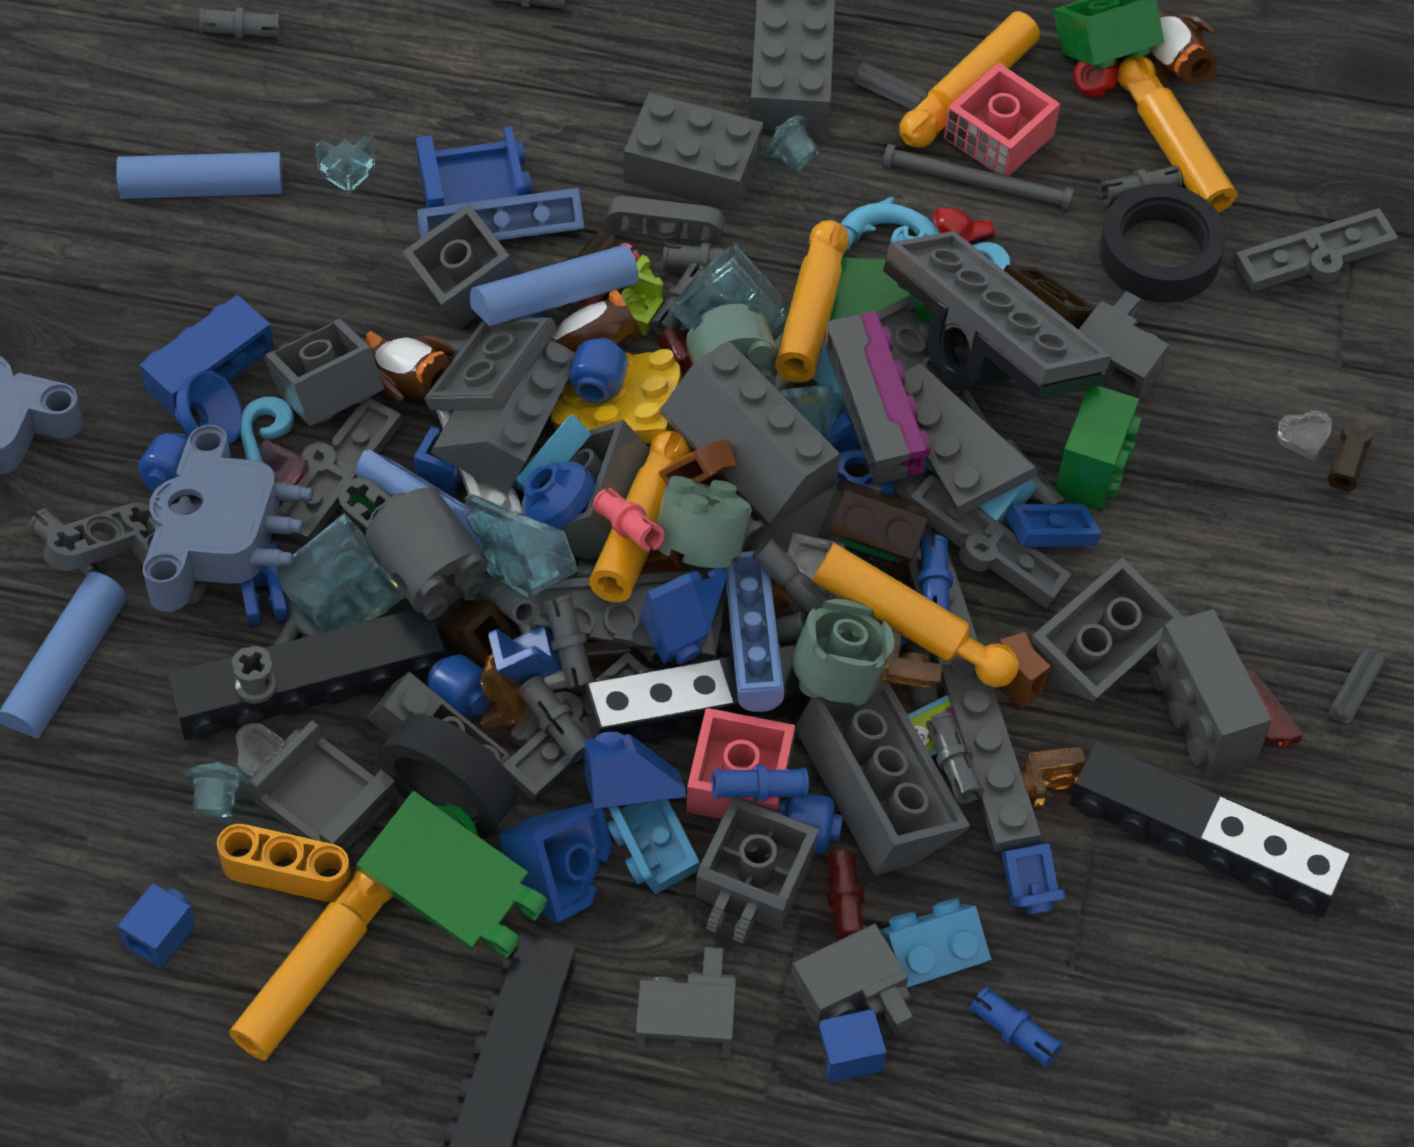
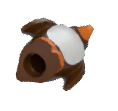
(1184, 50)
(604, 319)
(409, 364)

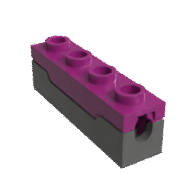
(876, 397)

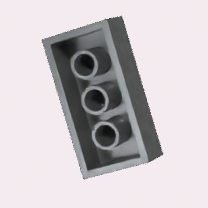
(792, 62)

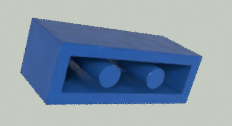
(221, 343)

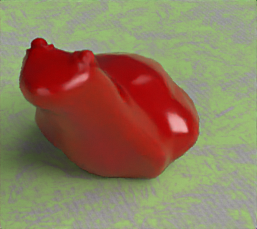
(1095, 81)
(956, 220)

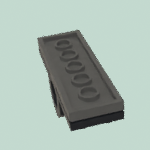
(999, 319)

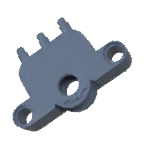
(33, 407)
(220, 522)

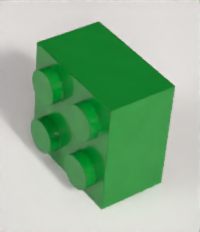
(1108, 29)
(1099, 448)

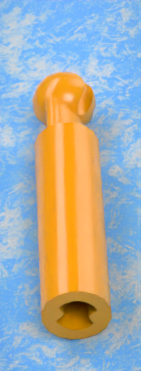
(1003, 45)
(1175, 133)
(812, 303)
(621, 557)
(913, 615)
(308, 967)

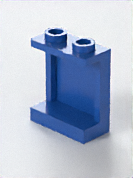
(472, 171)

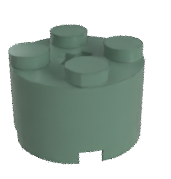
(741, 327)
(703, 522)
(842, 652)

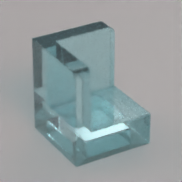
(346, 163)

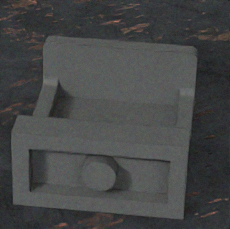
(322, 790)

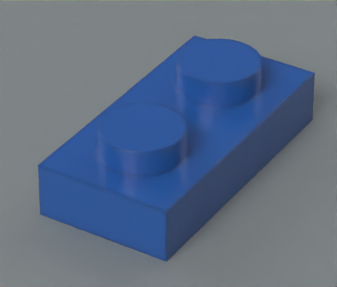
(1053, 525)

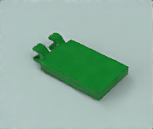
(869, 289)
(450, 876)

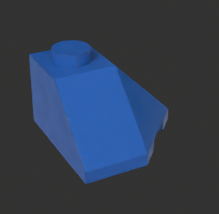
(681, 614)
(627, 772)
(560, 856)

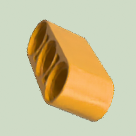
(269, 847)

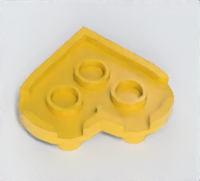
(643, 393)

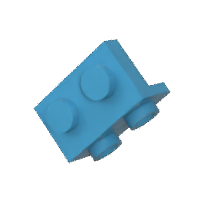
(656, 842)
(937, 941)

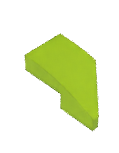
(644, 297)

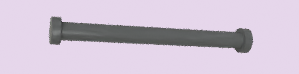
(978, 177)

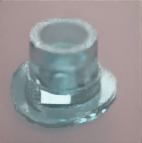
(793, 143)
(215, 788)

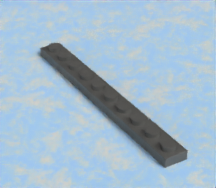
(980, 720)

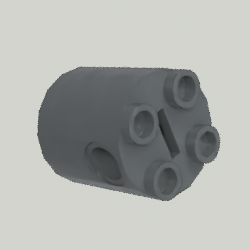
(427, 551)

